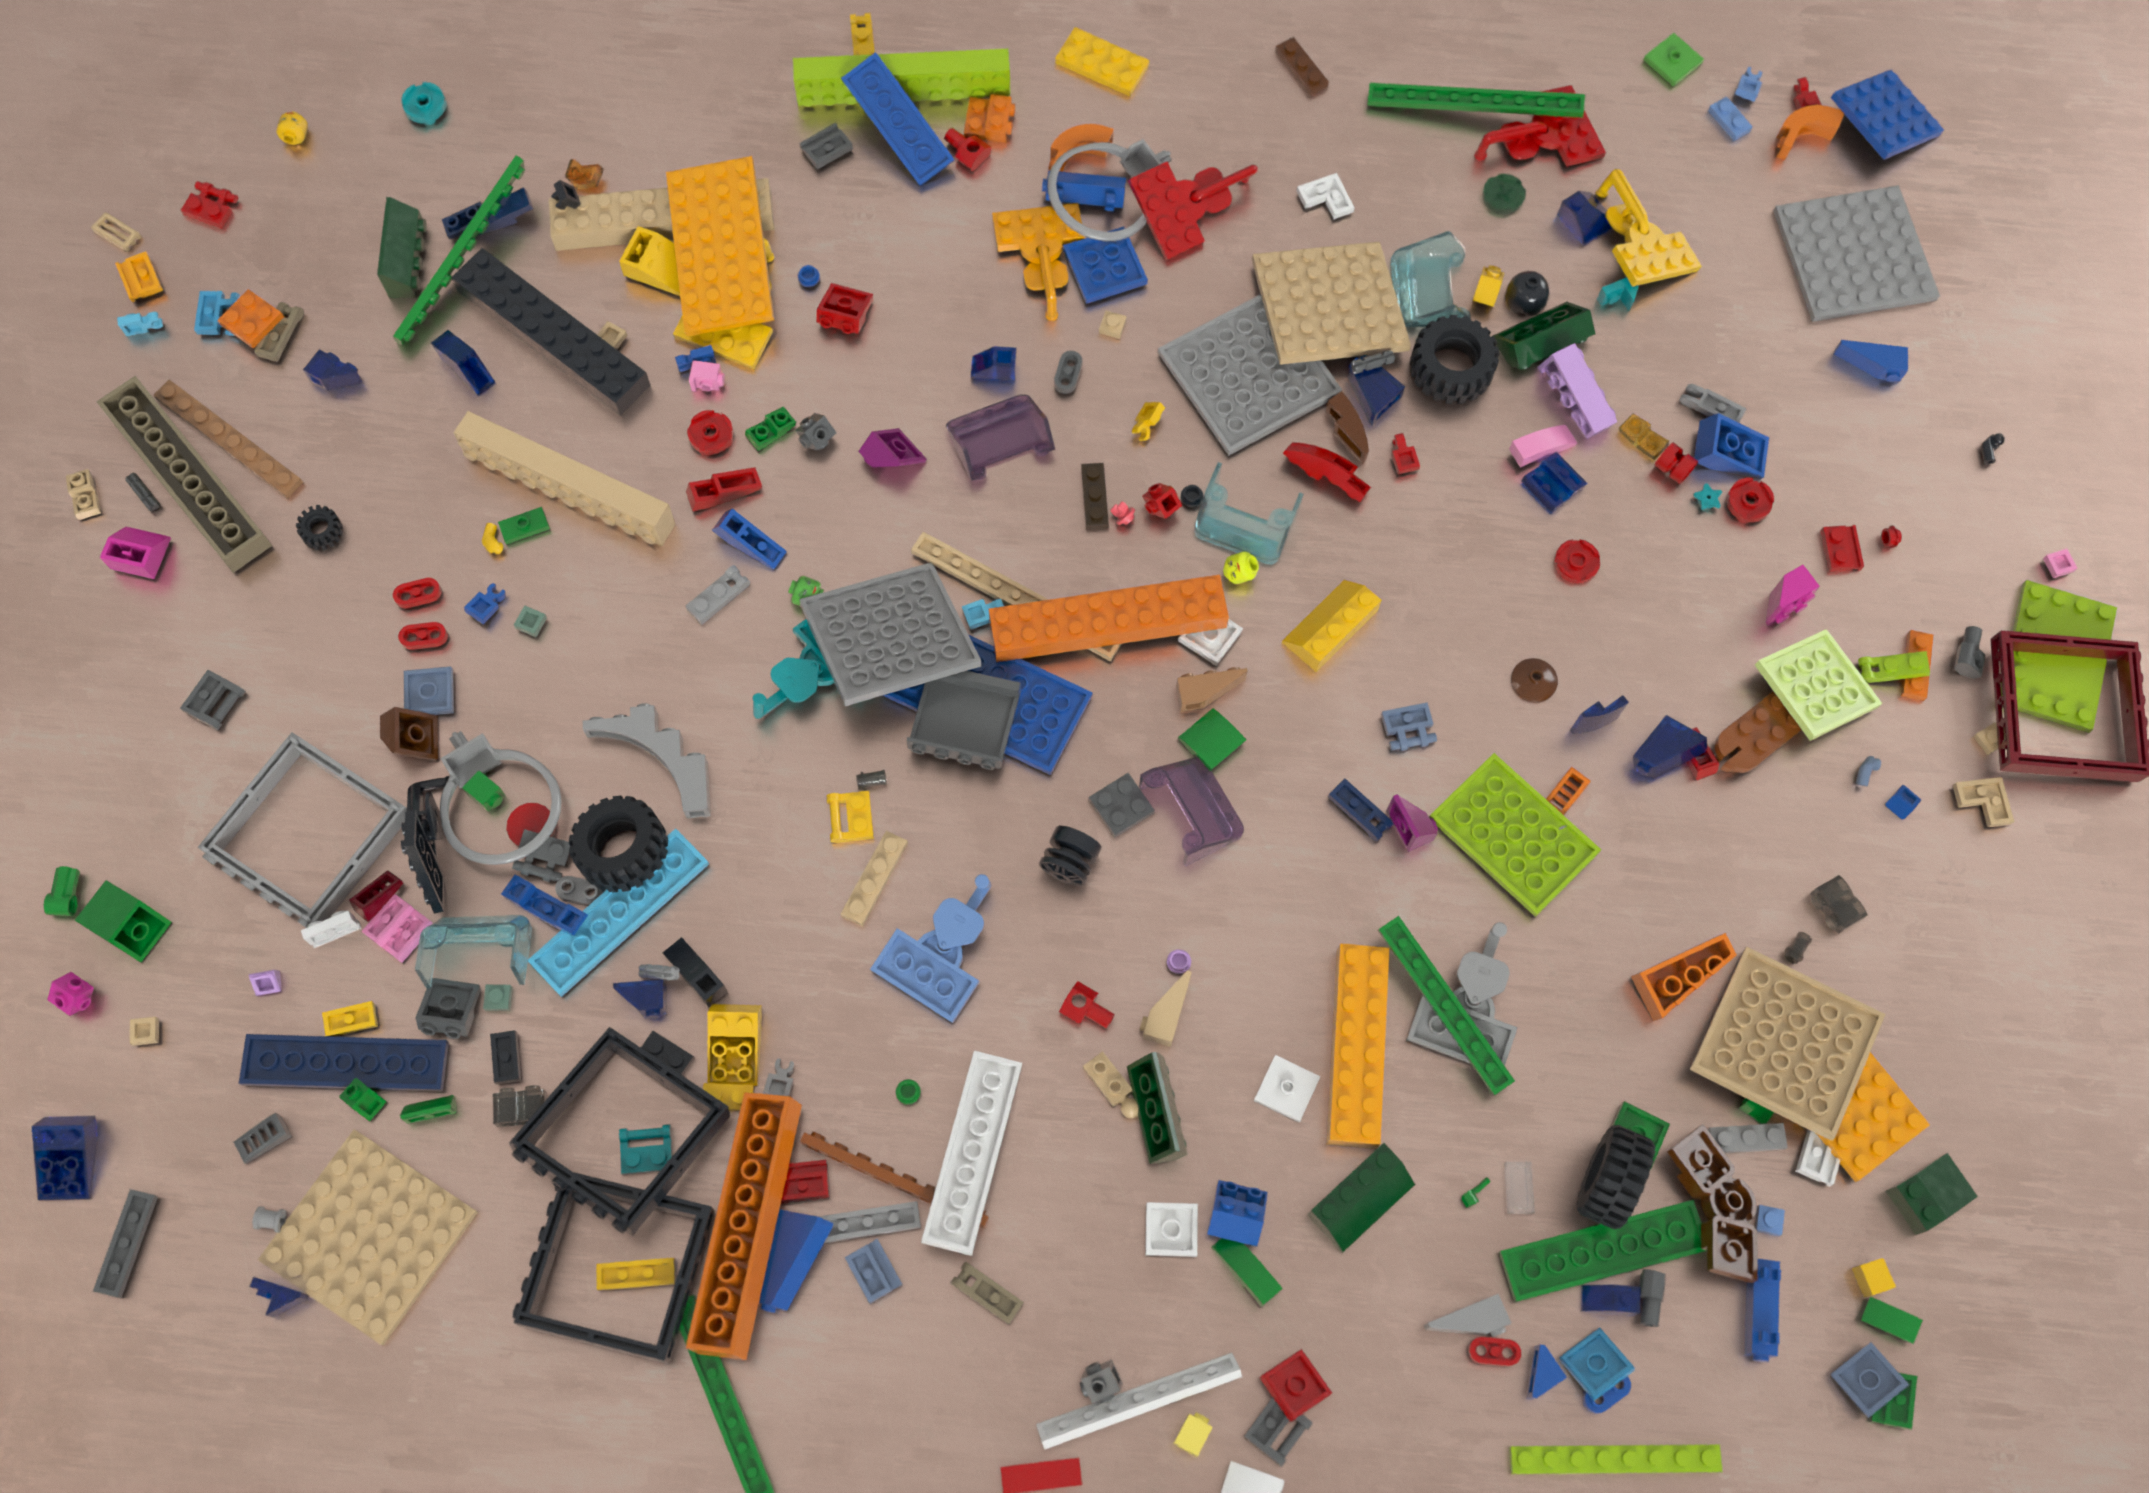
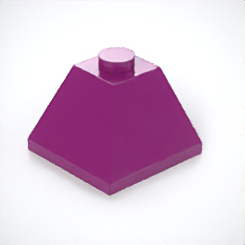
(890, 449)
(1411, 823)

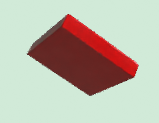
(1296, 1385)

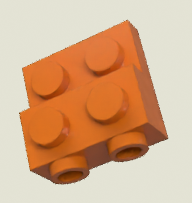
(990, 118)

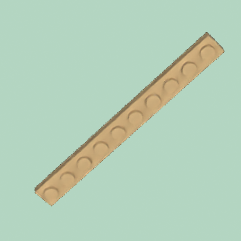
(984, 578)

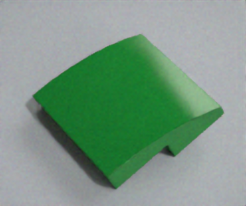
(1212, 739)

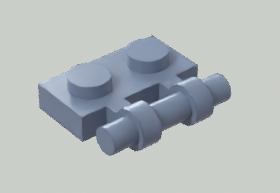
(1408, 719)

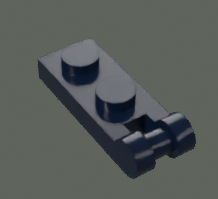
(1360, 809)

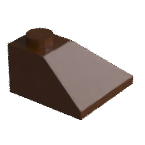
(410, 733)

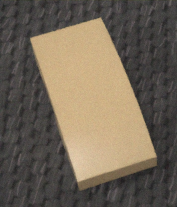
(83, 494)

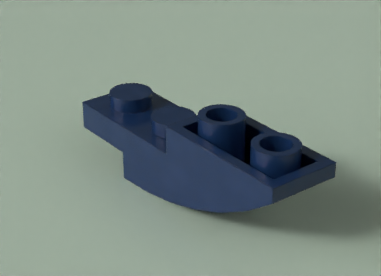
(511, 207)

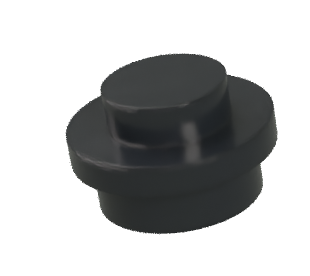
(1191, 496)

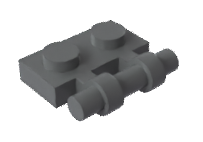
(553, 851)

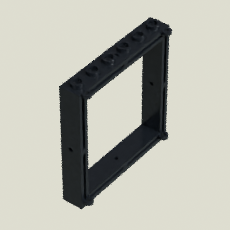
(582, 1192)
(542, 1260)

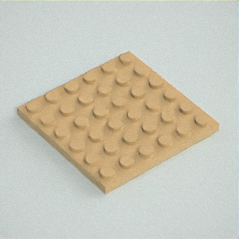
(1330, 302)
(1788, 1043)
(368, 1237)

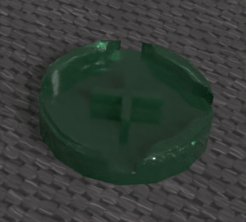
(1504, 193)

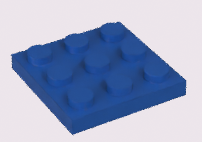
(1104, 267)

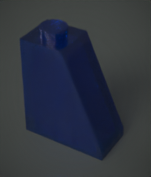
(463, 361)
(1375, 391)
(1668, 748)

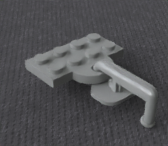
(1480, 980)

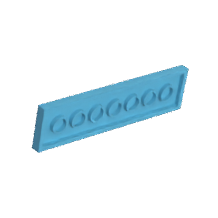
(615, 917)

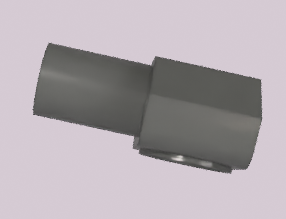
(1969, 657)
(1652, 1293)

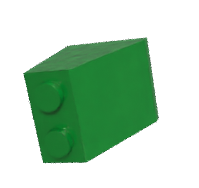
(123, 921)

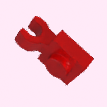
(1804, 97)
(1404, 457)

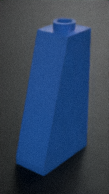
(791, 1255)

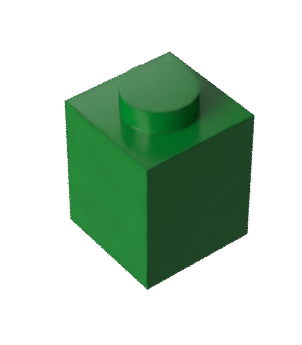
(484, 791)

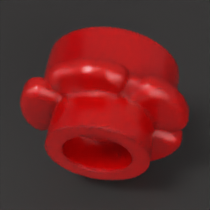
(1891, 536)

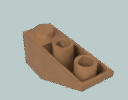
(1201, 690)

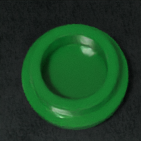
(908, 1091)

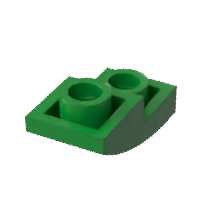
(771, 429)
(1892, 1320)

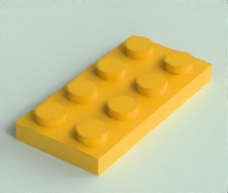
(1102, 61)

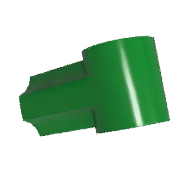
(62, 898)

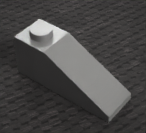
(1477, 1319)

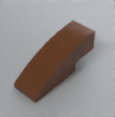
(1348, 425)

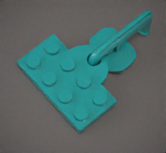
(795, 676)

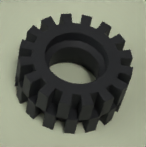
(310, 519)

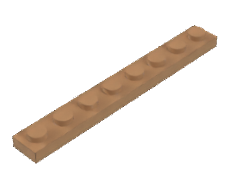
(228, 439)

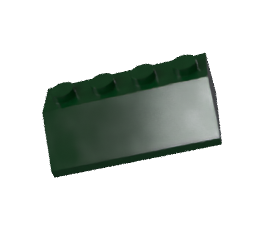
(401, 249)
(1545, 334)
(1157, 1109)
(1362, 1197)

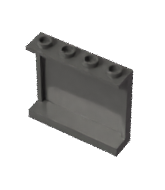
(966, 718)

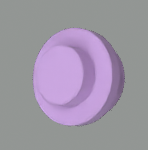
(1178, 961)

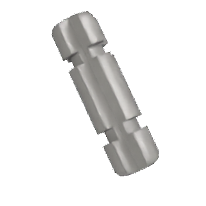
(658, 972)

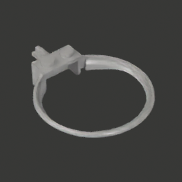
(1135, 161)
(481, 756)

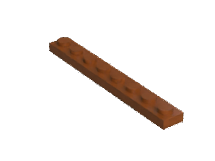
(882, 1172)

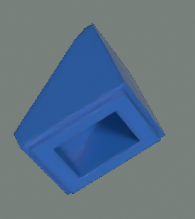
(1903, 802)

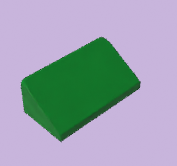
(429, 1109)

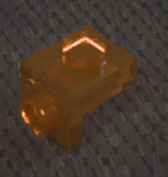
(583, 176)

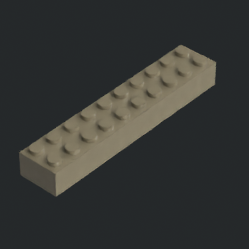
(184, 474)

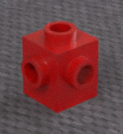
(1161, 500)

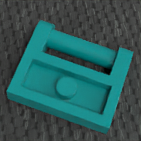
(645, 1158)

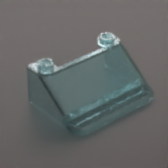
(1424, 279)

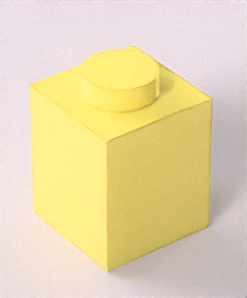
(1193, 1434)

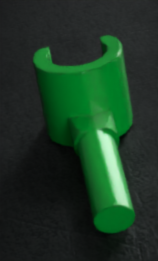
(1470, 1198)

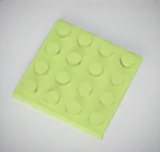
(1818, 684)

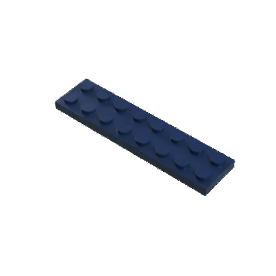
(339, 1060)

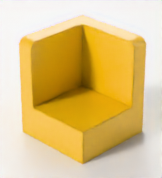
(1873, 1277)

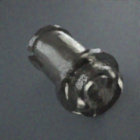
(871, 779)
(1795, 952)

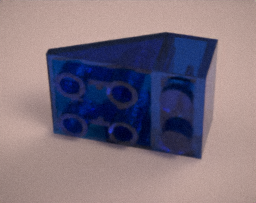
(64, 1156)

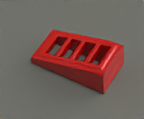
(1705, 766)

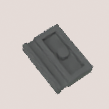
(826, 146)

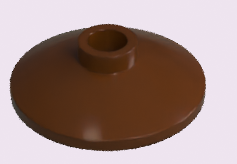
(1527, 686)

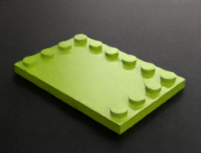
(2060, 685)
(1514, 834)

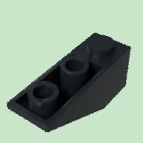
(695, 972)

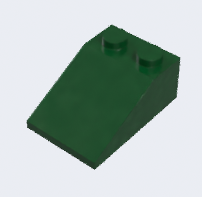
(1932, 1194)

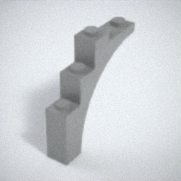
(667, 746)

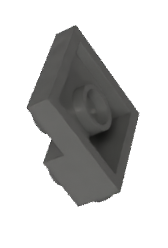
(448, 1008)

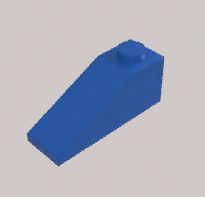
(1878, 360)
(748, 539)

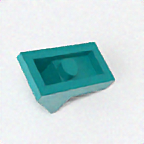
(1618, 290)

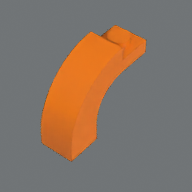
(1811, 119)
(1079, 136)

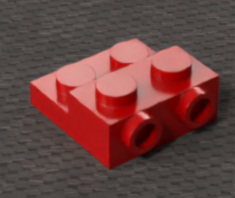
(843, 308)

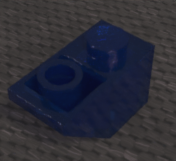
(995, 363)
(331, 373)

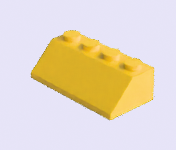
(1332, 623)

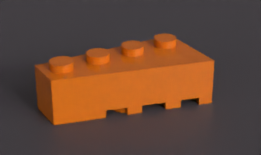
(1674, 979)

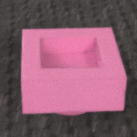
(2060, 563)

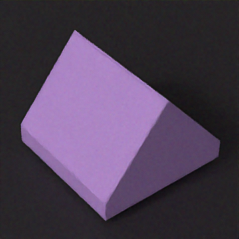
(266, 982)

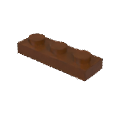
(1302, 66)

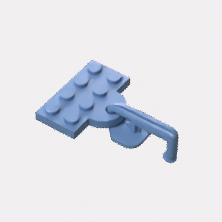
(927, 971)

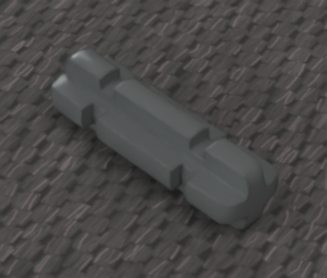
(1373, 361)
(142, 492)

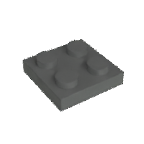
(1121, 805)

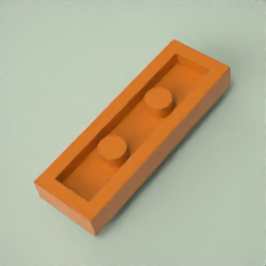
(1917, 687)

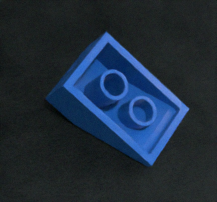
(1731, 447)

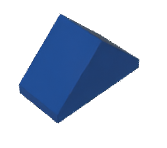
(1544, 1372)

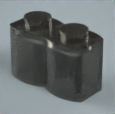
(1838, 904)
(516, 1107)

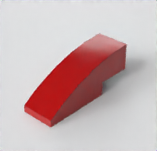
(722, 488)
(1041, 1476)

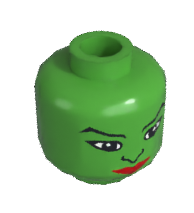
(804, 588)

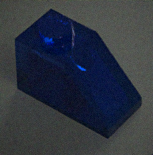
(645, 997)
(1610, 1299)

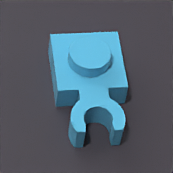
(137, 324)

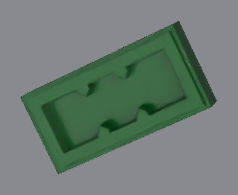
(524, 525)

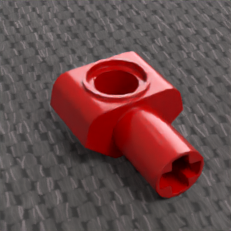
(971, 150)
(1090, 1009)

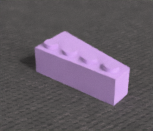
(1579, 390)

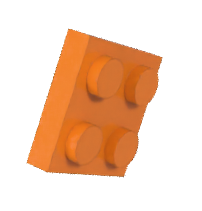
(250, 318)

